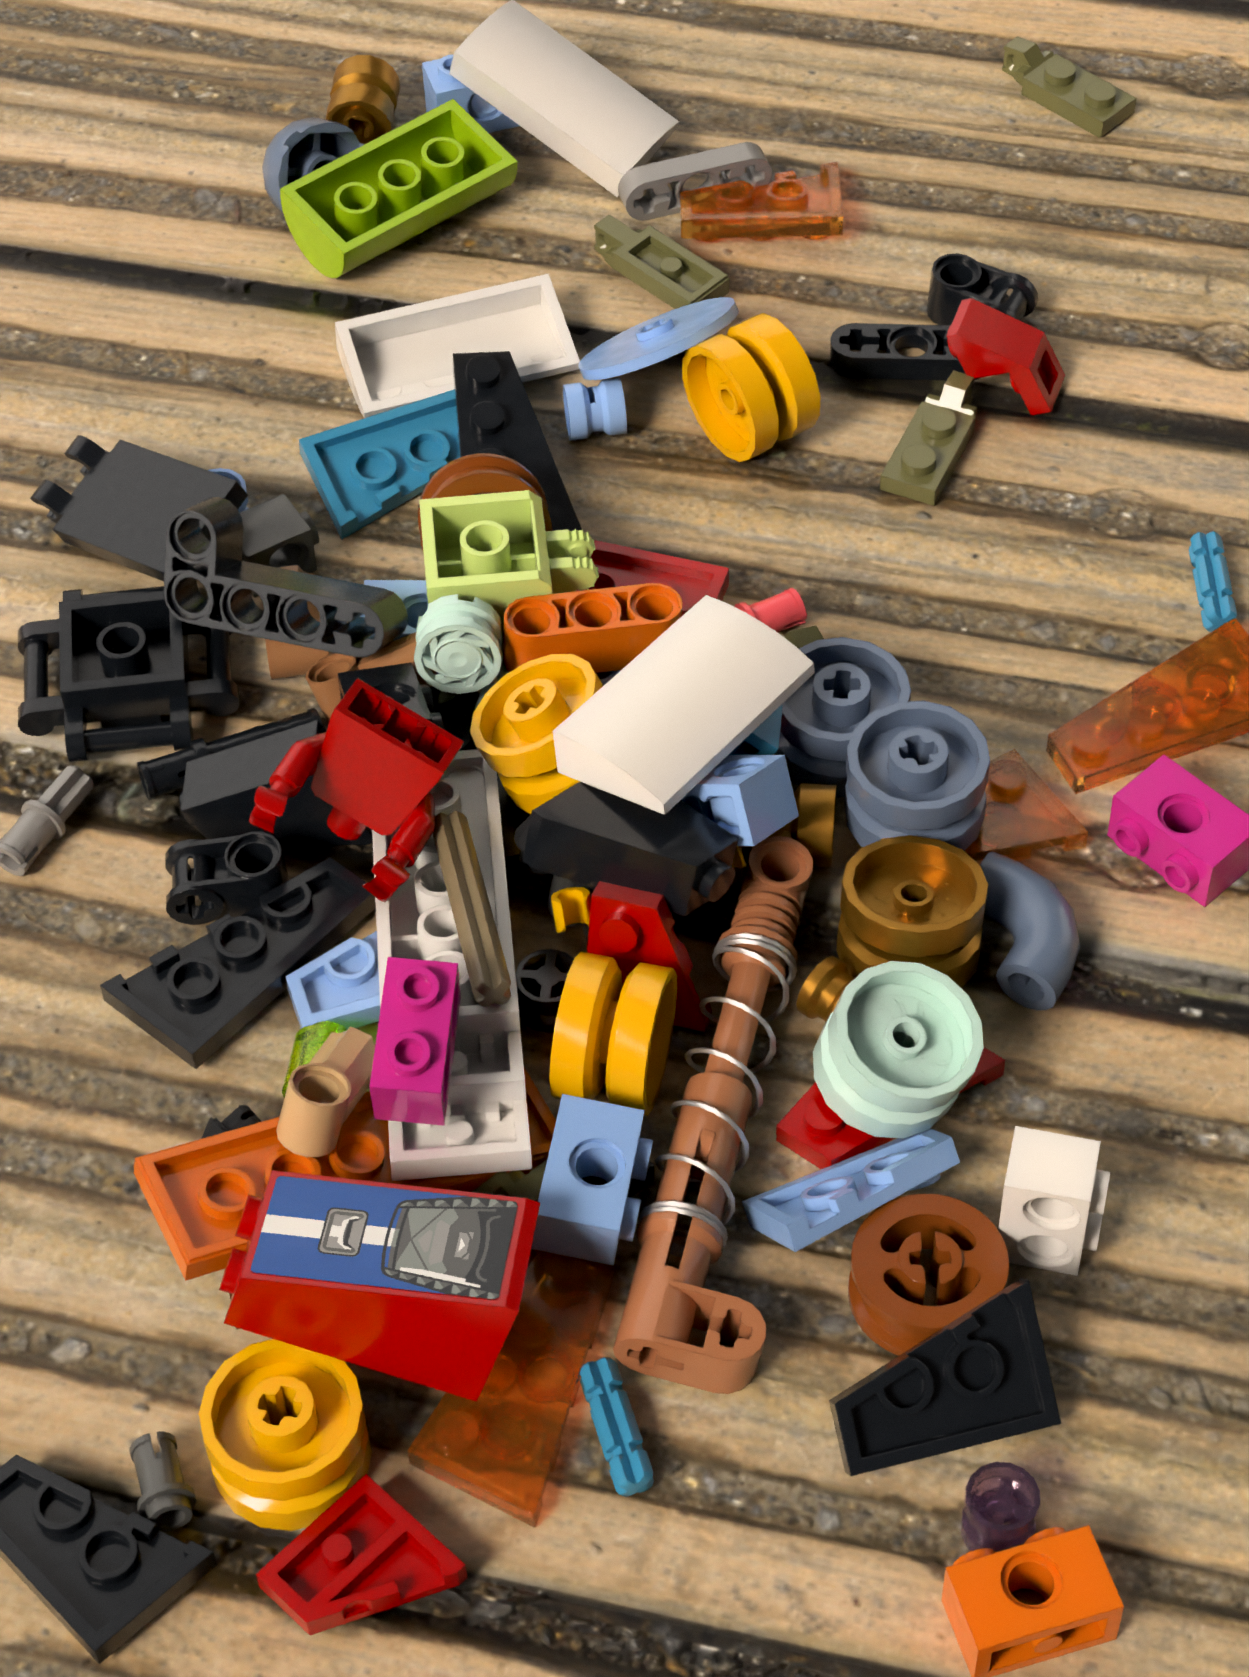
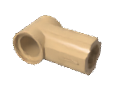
(325, 1093)

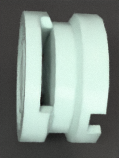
(459, 643)

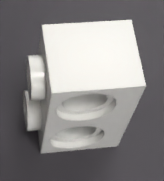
(1052, 1200)

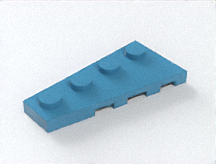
(381, 459)

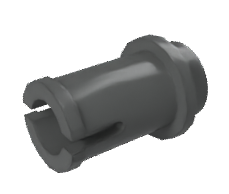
(164, 1494)

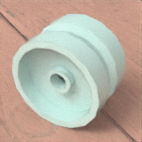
(897, 1049)

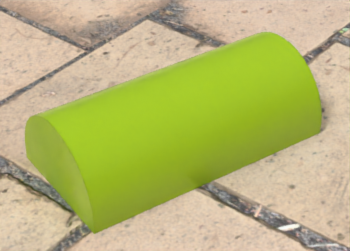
(394, 188)

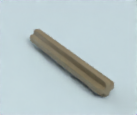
(471, 910)

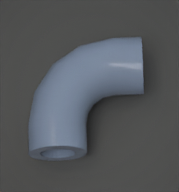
(1041, 928)

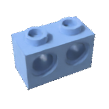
(747, 796)

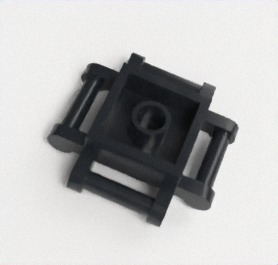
(122, 668)

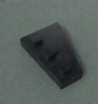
(953, 1390)
(88, 1560)

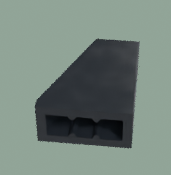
(223, 787)
(611, 840)

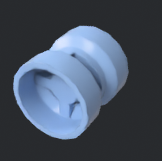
(594, 409)

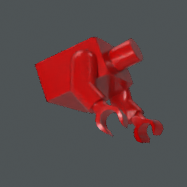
(375, 774)

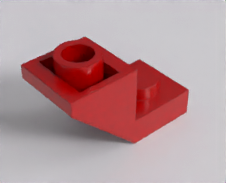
(999, 344)

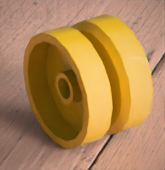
(751, 387)
(517, 723)
(613, 1031)
(284, 1433)

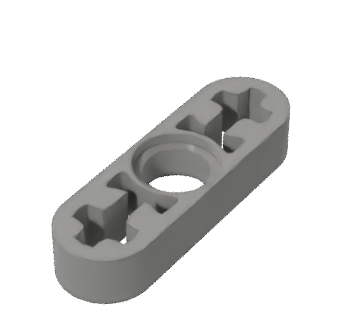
(656, 176)

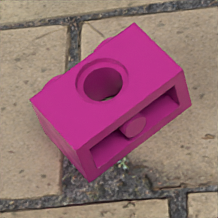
(1181, 830)

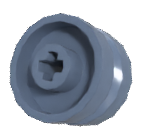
(821, 715)
(916, 774)

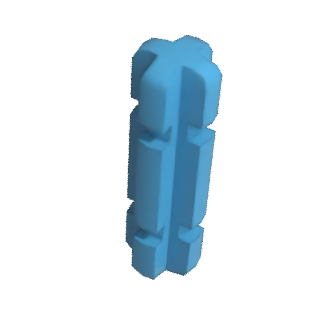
(1212, 580)
(616, 1427)

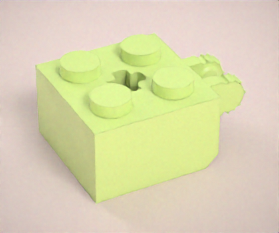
(500, 550)

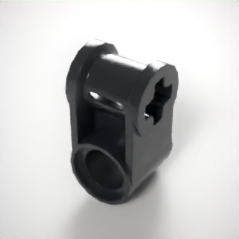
(962, 277)
(225, 875)

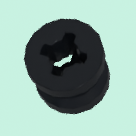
(535, 980)

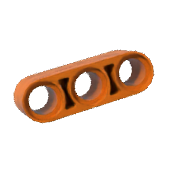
(595, 624)

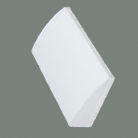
(561, 95)
(410, 349)
(680, 706)

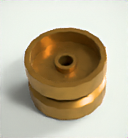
(914, 905)

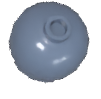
(302, 149)

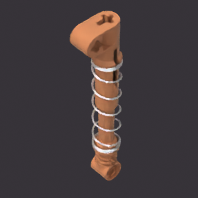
(706, 1144)

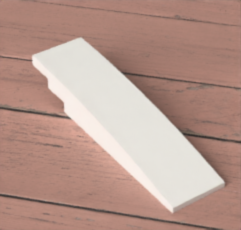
(487, 1091)

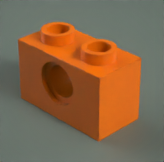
(1005, 1634)

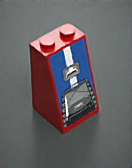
(383, 1275)

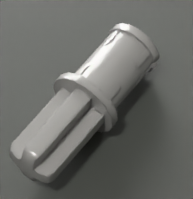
(43, 820)

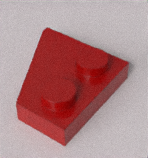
(640, 928)
(358, 1562)

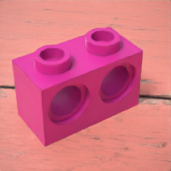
(415, 1041)

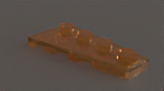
(1169, 711)
(513, 1432)

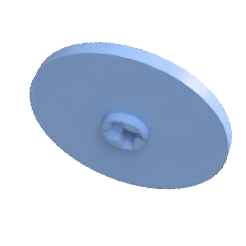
(658, 338)

